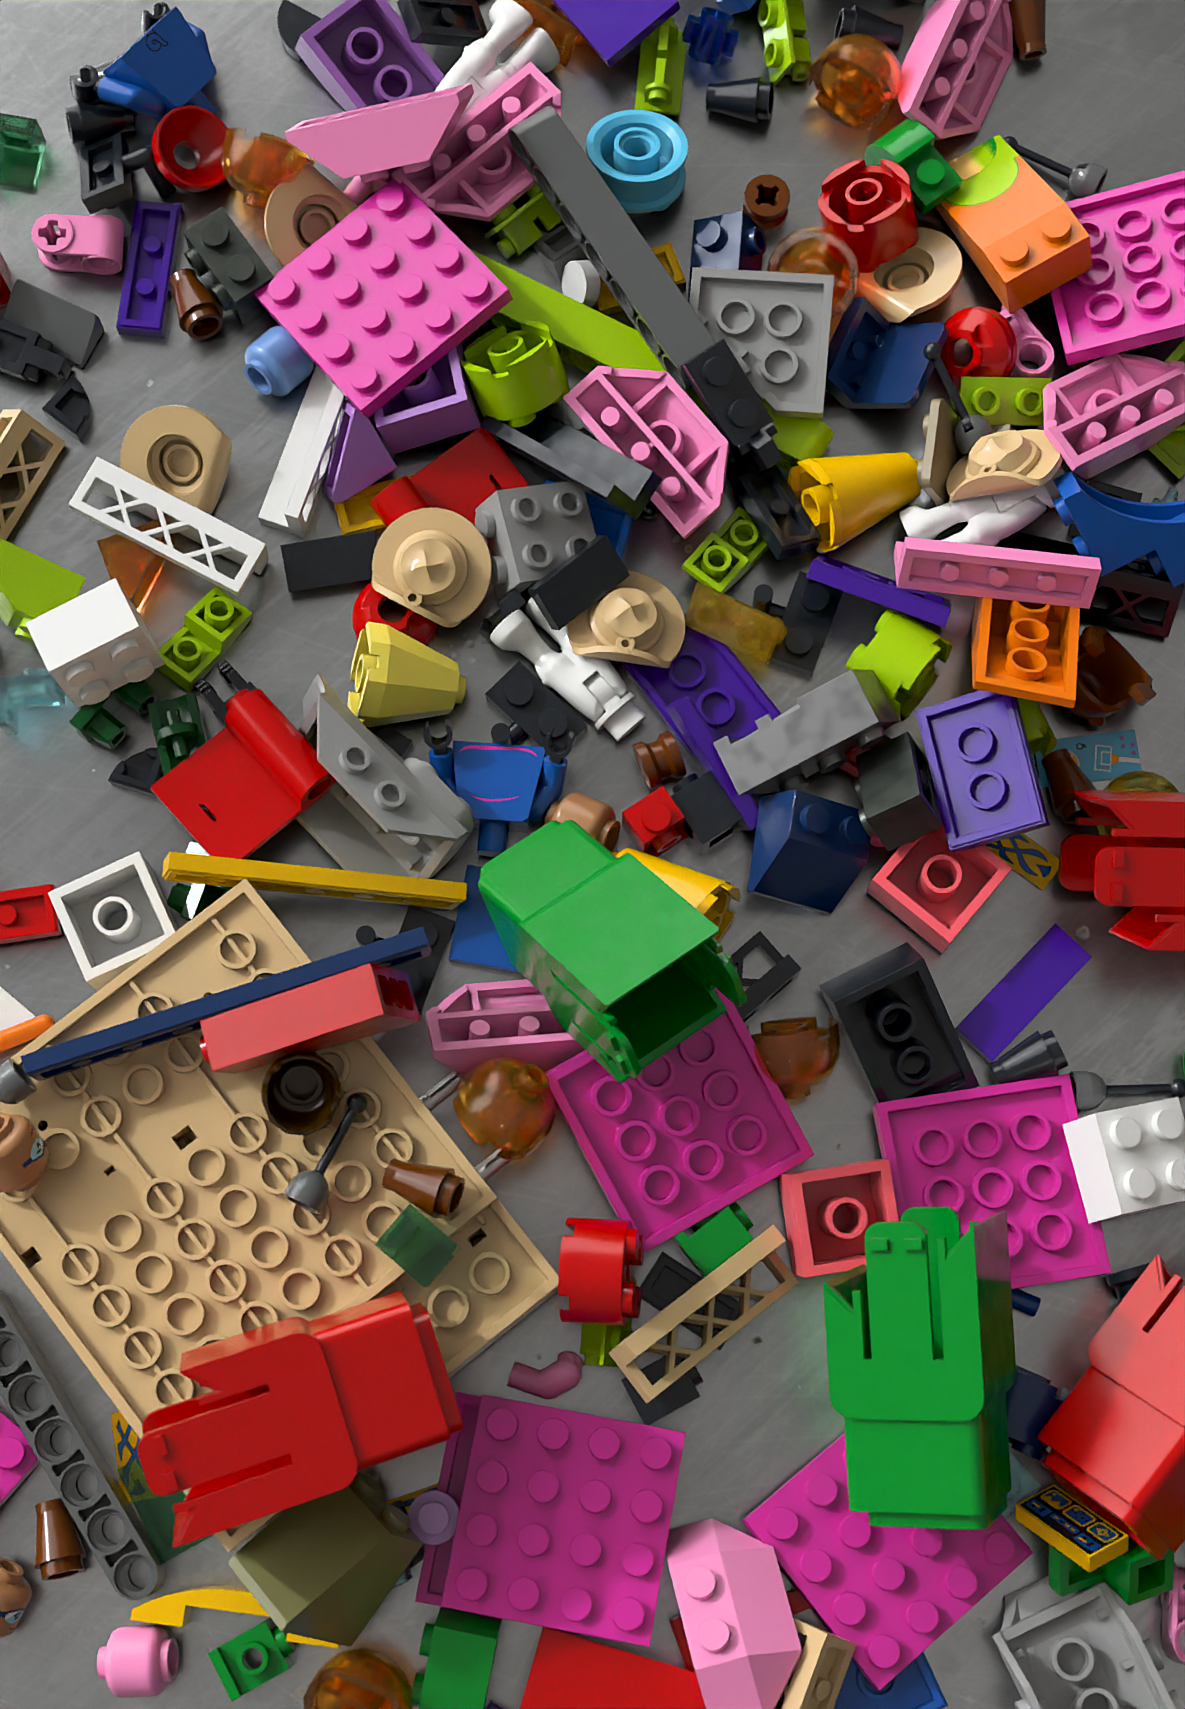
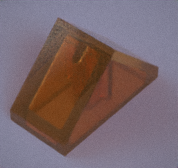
(133, 564)

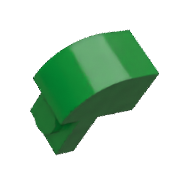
(912, 148)
(1131, 1575)

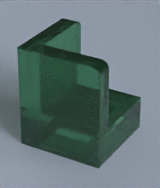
(20, 151)
(417, 1246)

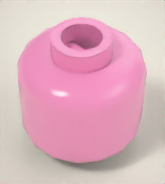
(138, 1661)

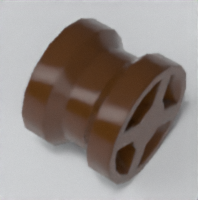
(766, 214)
(659, 759)

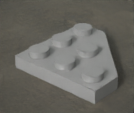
(774, 329)

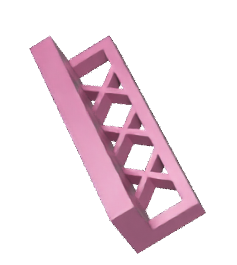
(996, 572)

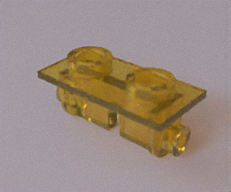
(734, 623)

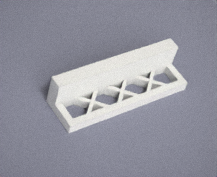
(304, 459)
(184, 518)

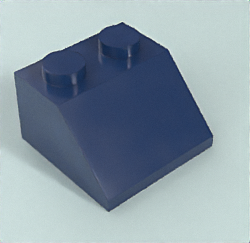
(806, 850)

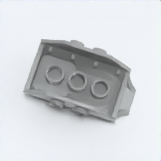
(381, 809)
(1079, 1652)

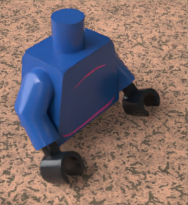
(157, 70)
(501, 782)

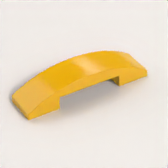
(177, 1608)

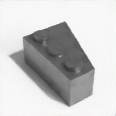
(809, 735)

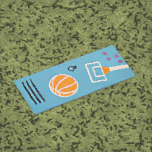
(1097, 755)

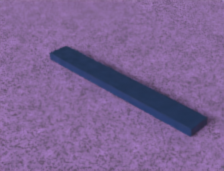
(187, 1016)

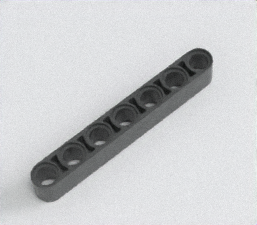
(610, 241)
(81, 1456)

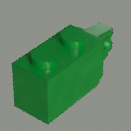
(459, 1661)

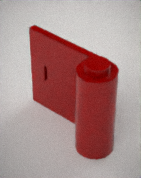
(453, 481)
(247, 776)

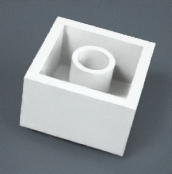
(95, 644)
(113, 917)
(1129, 1158)

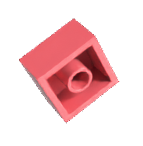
(936, 888)
(831, 1211)

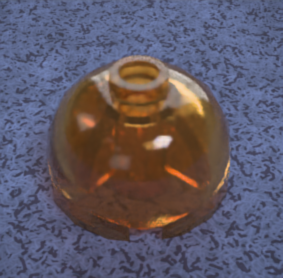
(857, 80)
(259, 164)
(820, 252)
(797, 1053)
(506, 1105)
(359, 1681)

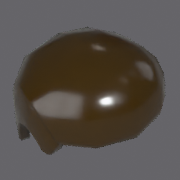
(301, 1093)

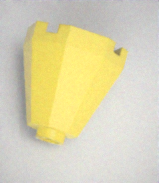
(401, 678)

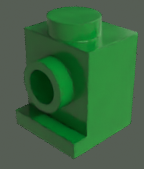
(716, 1239)
(230, 1661)

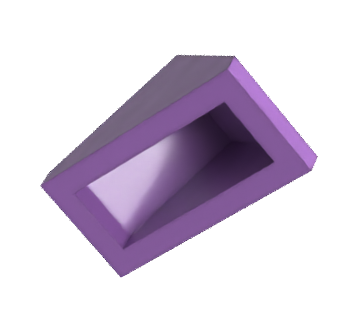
(356, 456)

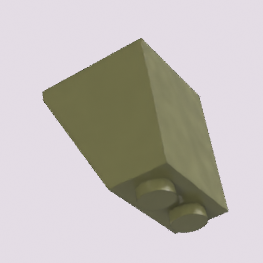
(329, 1562)

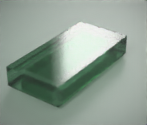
(155, 1511)

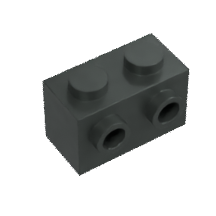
(229, 264)
(896, 792)

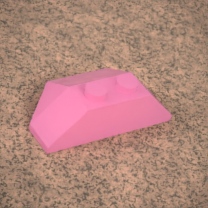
(956, 65)
(383, 134)
(478, 167)
(1113, 410)
(662, 429)
(497, 1021)
(733, 1615)

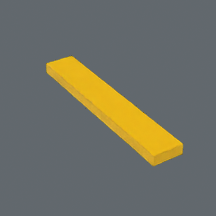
(314, 881)

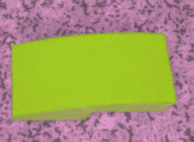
(727, 553)
(204, 638)

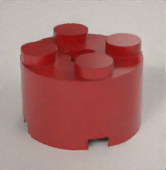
(870, 210)
(599, 1271)

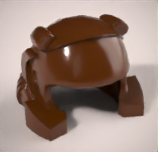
(1107, 677)

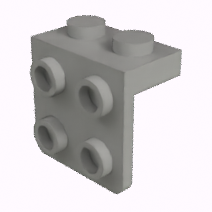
(532, 531)

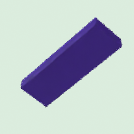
(149, 269)
(701, 740)
(1022, 993)

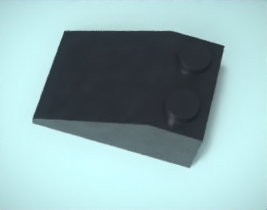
(898, 1027)

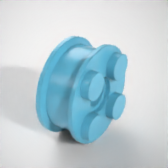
(639, 158)

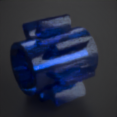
(710, 35)

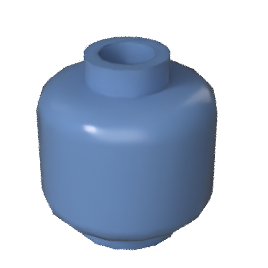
(276, 363)

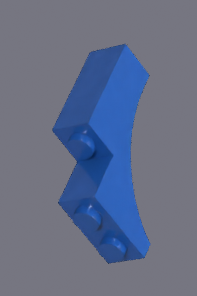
(1123, 529)

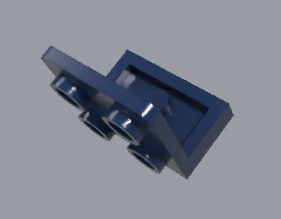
(879, 361)

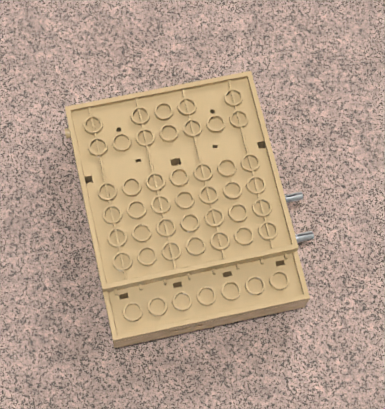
(170, 1185)

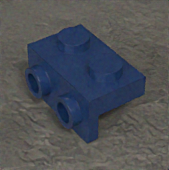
(727, 243)

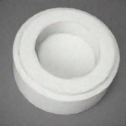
(581, 282)

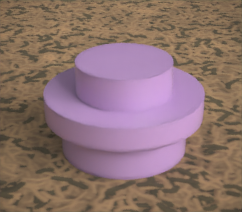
(433, 1517)

